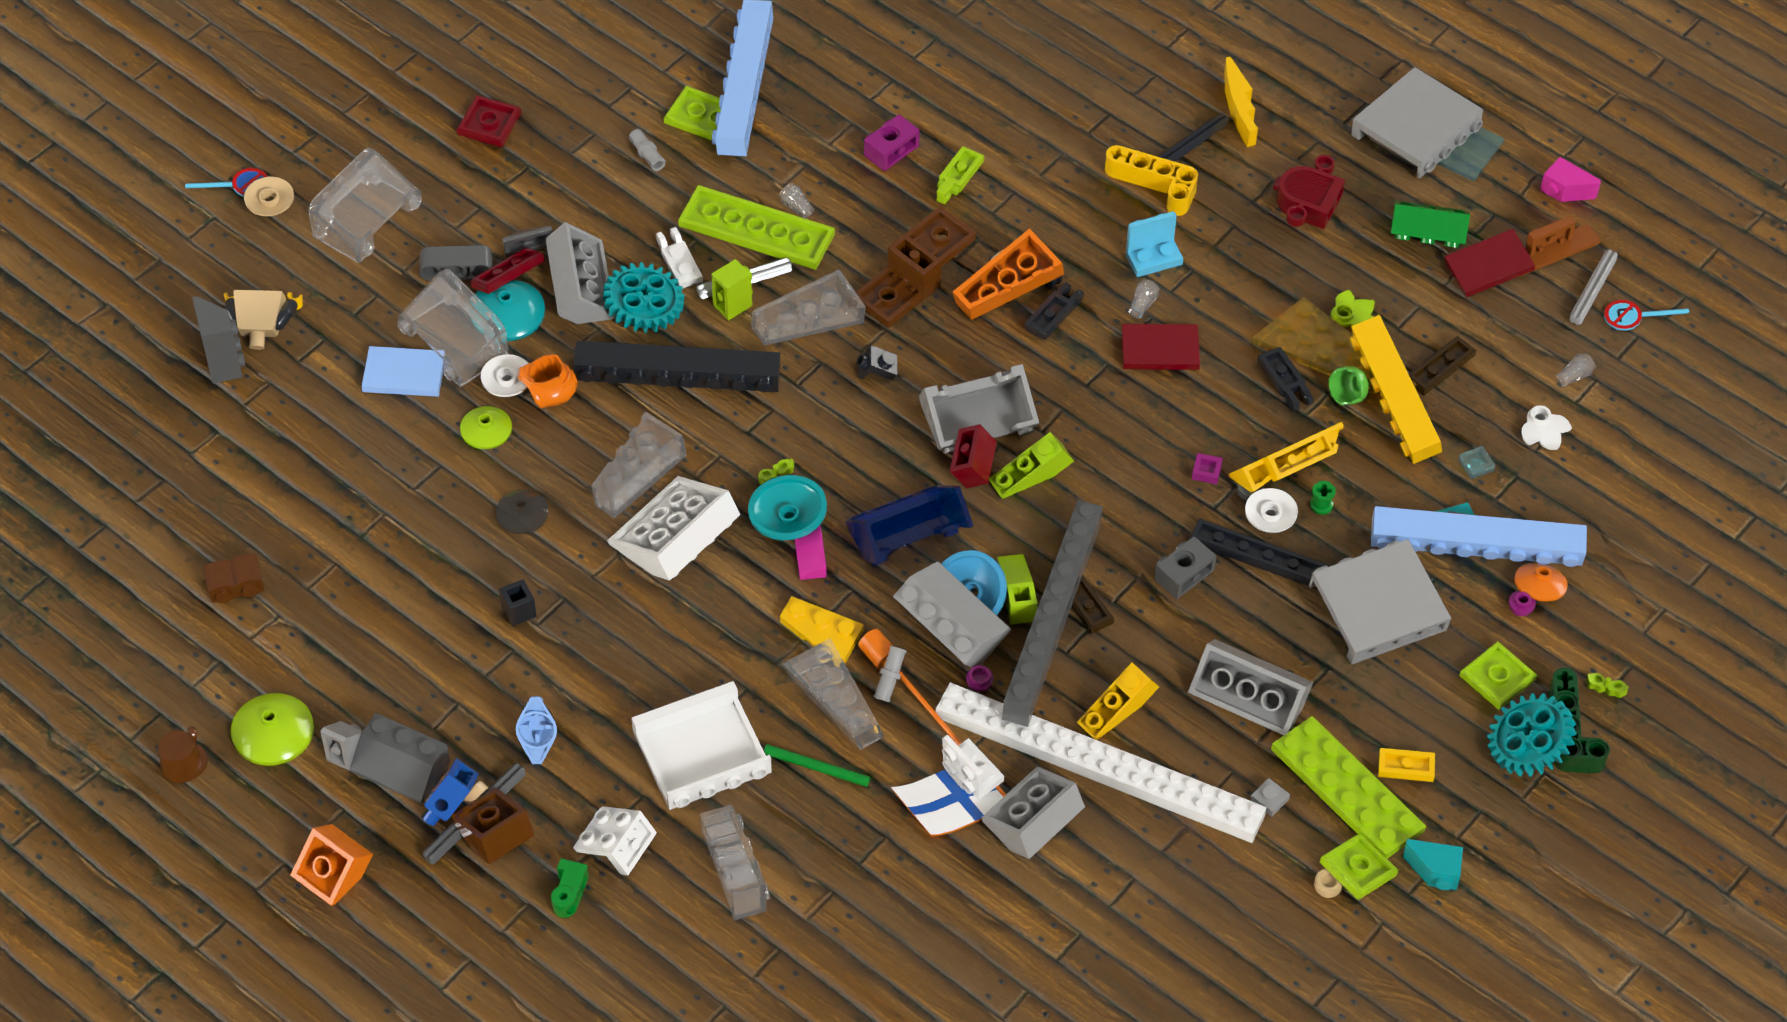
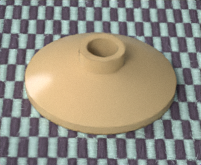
(268, 196)

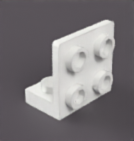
(971, 767)
(618, 835)

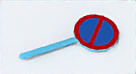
(239, 183)

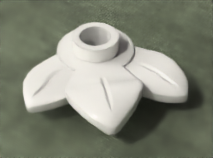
(1546, 430)

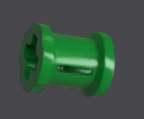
(1322, 501)

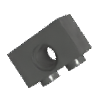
(1178, 579)

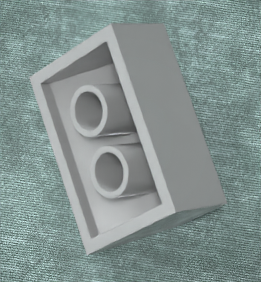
(1034, 811)

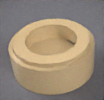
(476, 791)
(1327, 884)

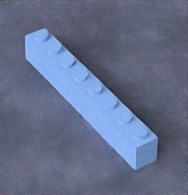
(744, 78)
(1481, 536)

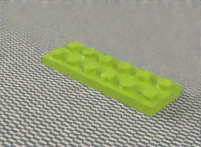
(756, 227)
(1348, 787)

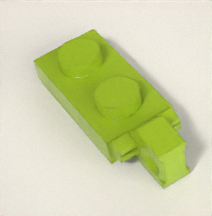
(958, 173)

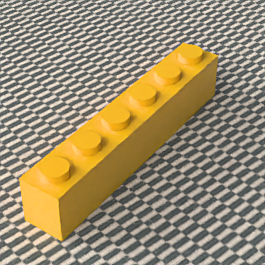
(1396, 390)

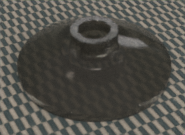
(523, 519)

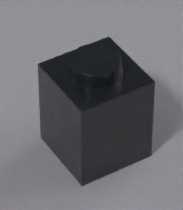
(517, 602)

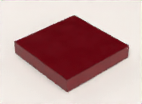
(489, 121)

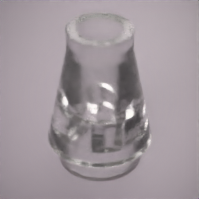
(795, 199)
(1144, 297)
(1578, 368)

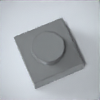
(1270, 796)

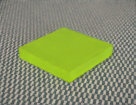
(1498, 675)
(1359, 866)

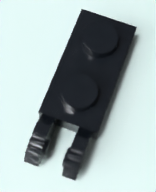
(1053, 311)
(1285, 377)

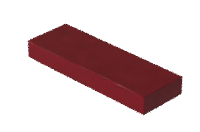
(507, 270)

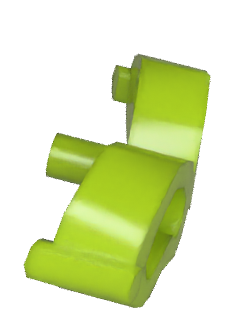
(782, 468)
(1611, 688)

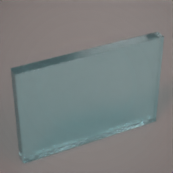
(1474, 154)

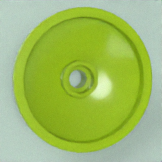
(272, 740)

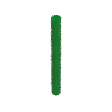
(817, 765)

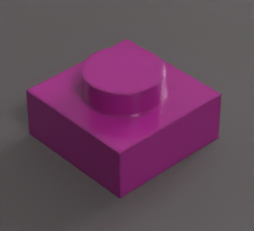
(1207, 468)

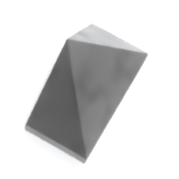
(530, 238)

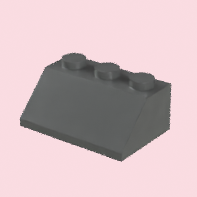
(219, 341)
(399, 758)

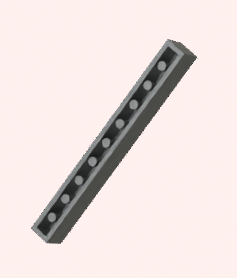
(1052, 614)

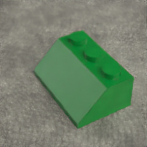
(1430, 223)

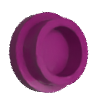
(979, 678)

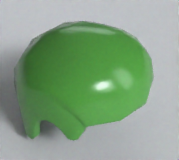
(1348, 385)

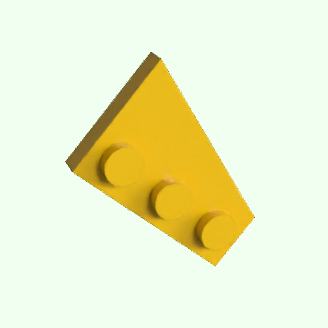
(819, 624)

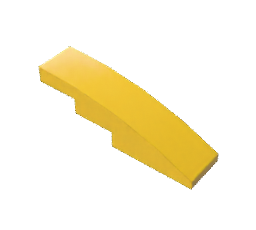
(1239, 102)

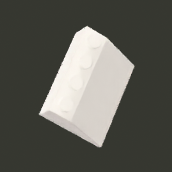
(675, 526)

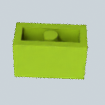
(732, 289)

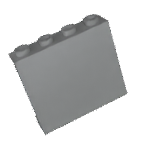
(1419, 120)
(1381, 600)

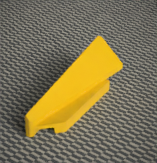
(1288, 459)

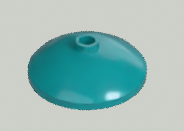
(517, 307)
(787, 498)

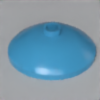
(980, 573)

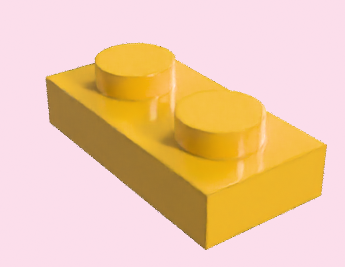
(1406, 764)

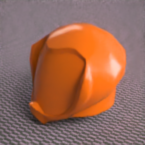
(548, 380)

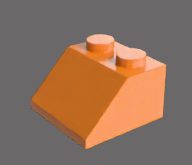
(330, 863)

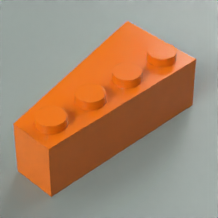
(1011, 273)

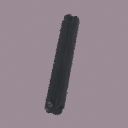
(1195, 138)

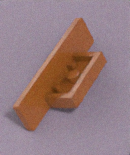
(1558, 241)

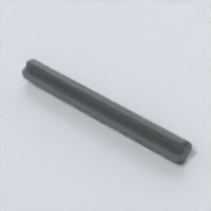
(452, 834)

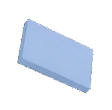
(403, 371)

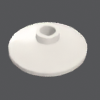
(501, 369)
(1271, 502)

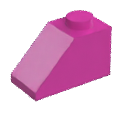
(1569, 182)

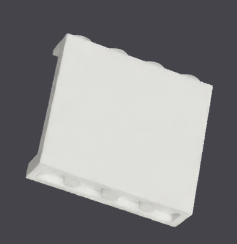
(700, 746)

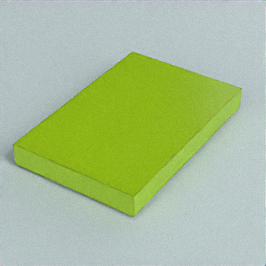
(694, 112)

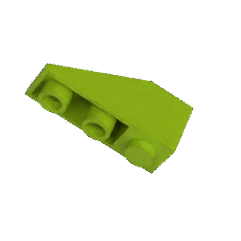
(1032, 467)
(1020, 594)

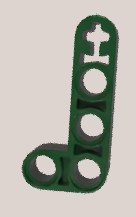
(1581, 752)

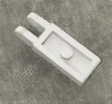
(679, 259)

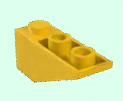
(1118, 701)

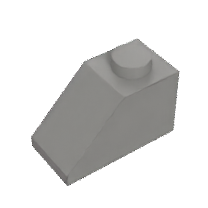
(340, 743)

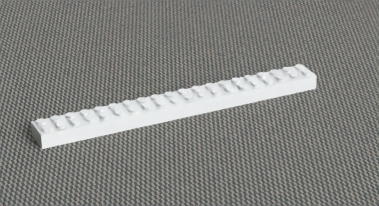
(1104, 764)

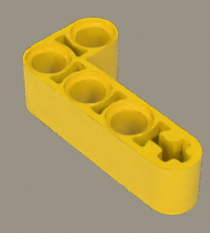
(1154, 173)

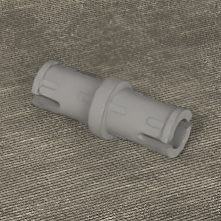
(647, 149)
(890, 673)

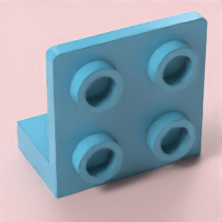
(1152, 244)

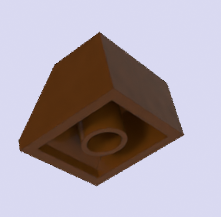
(493, 825)

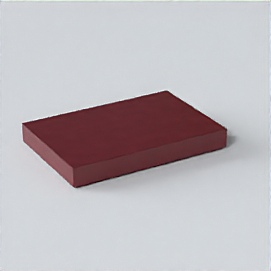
(1489, 263)
(1160, 346)

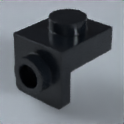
(877, 362)

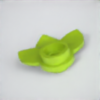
(1351, 311)

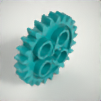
(643, 297)
(1531, 735)

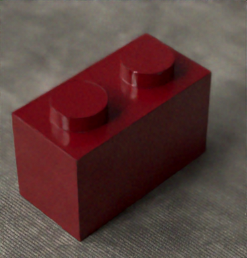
(973, 456)

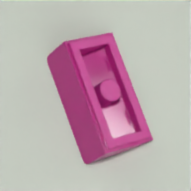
(811, 555)

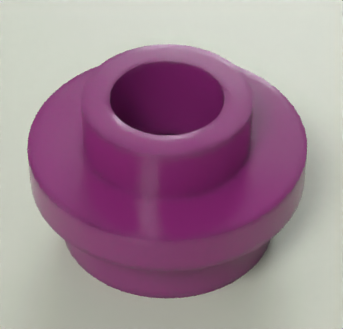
(1519, 608)

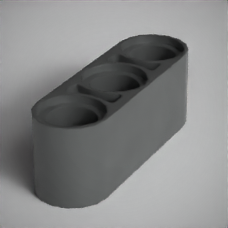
(463, 261)

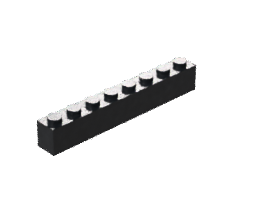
(677, 366)

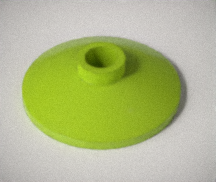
(482, 434)

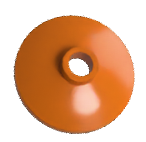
(1541, 582)

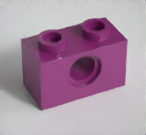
(891, 142)

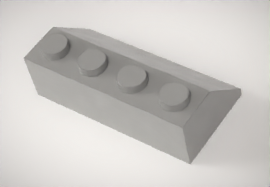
(578, 274)
(952, 614)
(1250, 687)

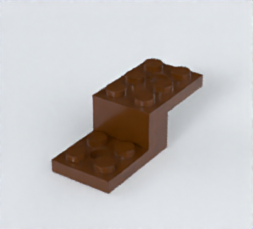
(915, 266)

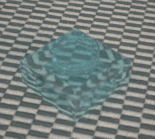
(1476, 462)

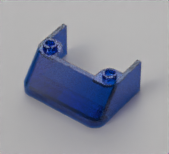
(909, 519)

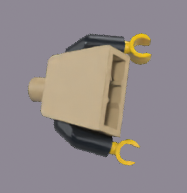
(261, 313)

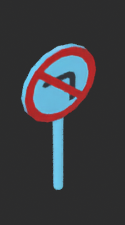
(1627, 315)

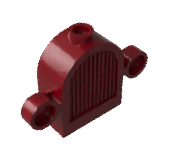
(1309, 193)

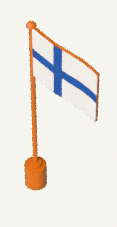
(937, 800)

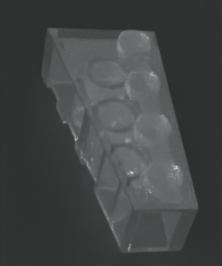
(809, 310)
(830, 685)

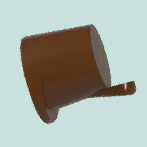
(181, 756)

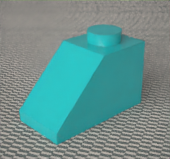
(1435, 863)

